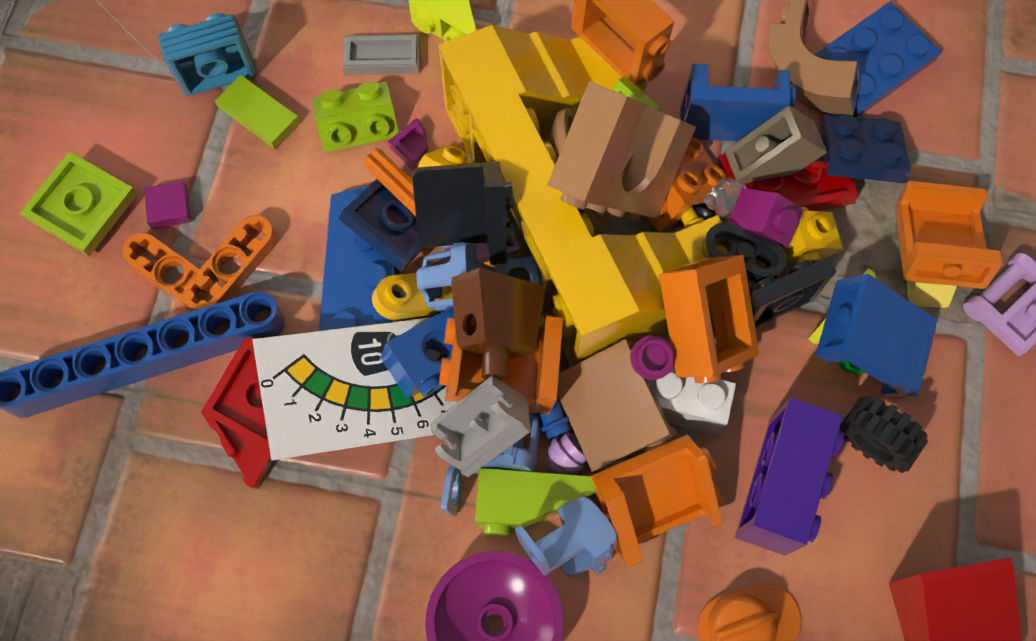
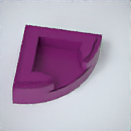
(410, 144)

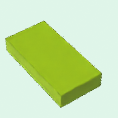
(257, 111)

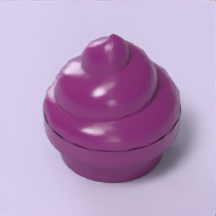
(652, 357)

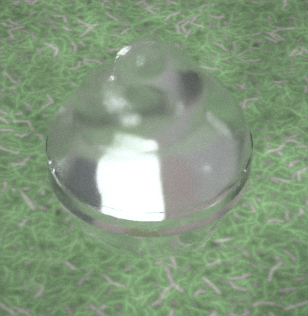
(724, 196)

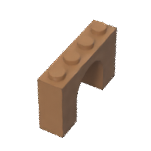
(619, 155)

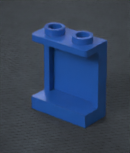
(731, 112)
(878, 334)

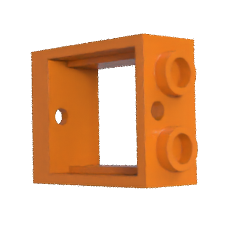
(625, 35)
(690, 319)

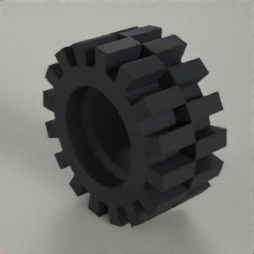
(884, 434)

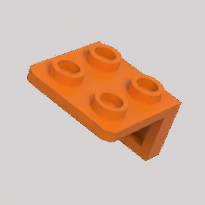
(690, 186)

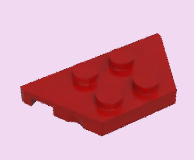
(238, 416)

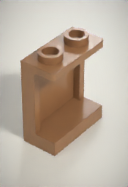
(612, 408)

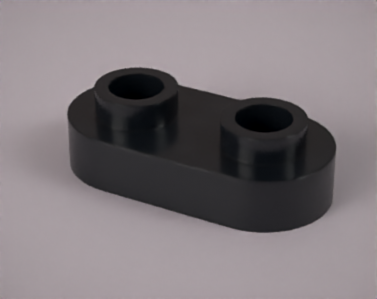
(751, 245)

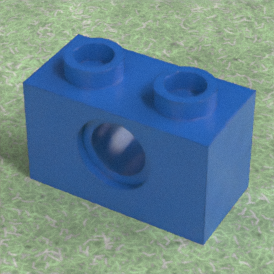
(408, 360)

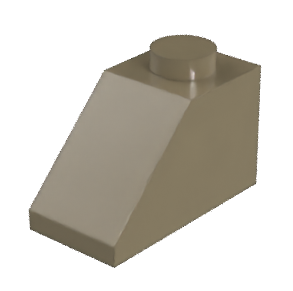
(776, 148)

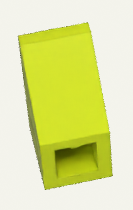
(442, 17)

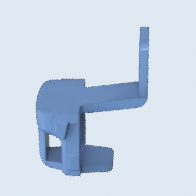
(462, 259)
(513, 458)
(578, 545)

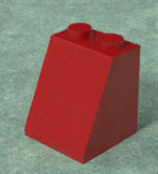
(959, 604)

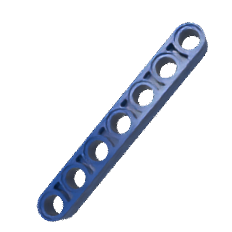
(119, 353)

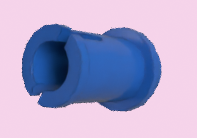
(555, 422)

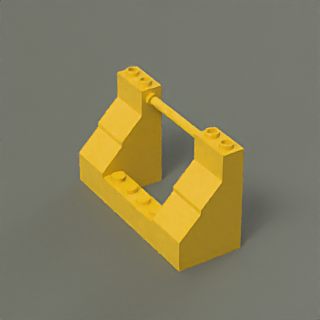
(502, 102)

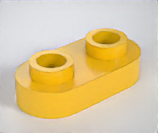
(412, 301)

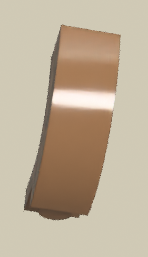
(818, 82)

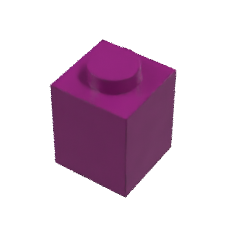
(766, 215)

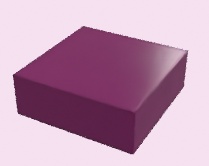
(167, 204)

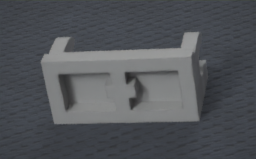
(482, 425)

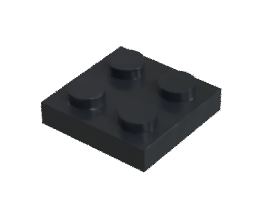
(777, 297)

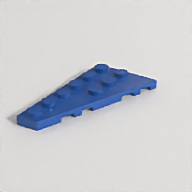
(350, 272)

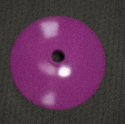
(491, 586)

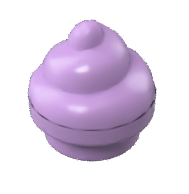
(566, 455)

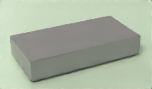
(381, 54)

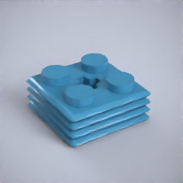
(207, 53)

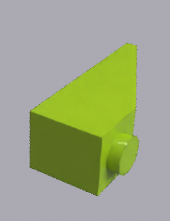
(524, 498)

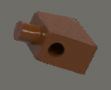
(496, 317)

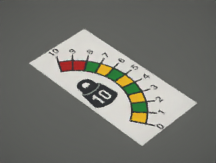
(337, 393)

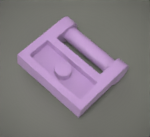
(1018, 323)

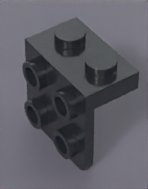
(464, 206)

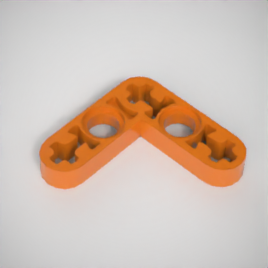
(197, 279)

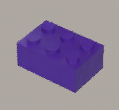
(791, 478)

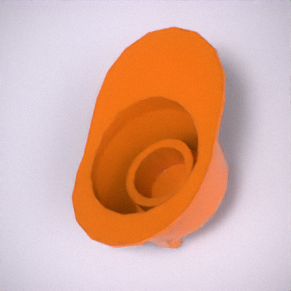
(751, 614)

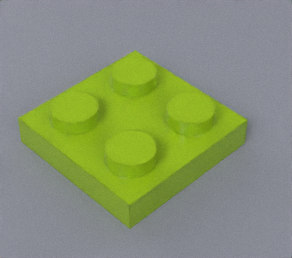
(79, 203)

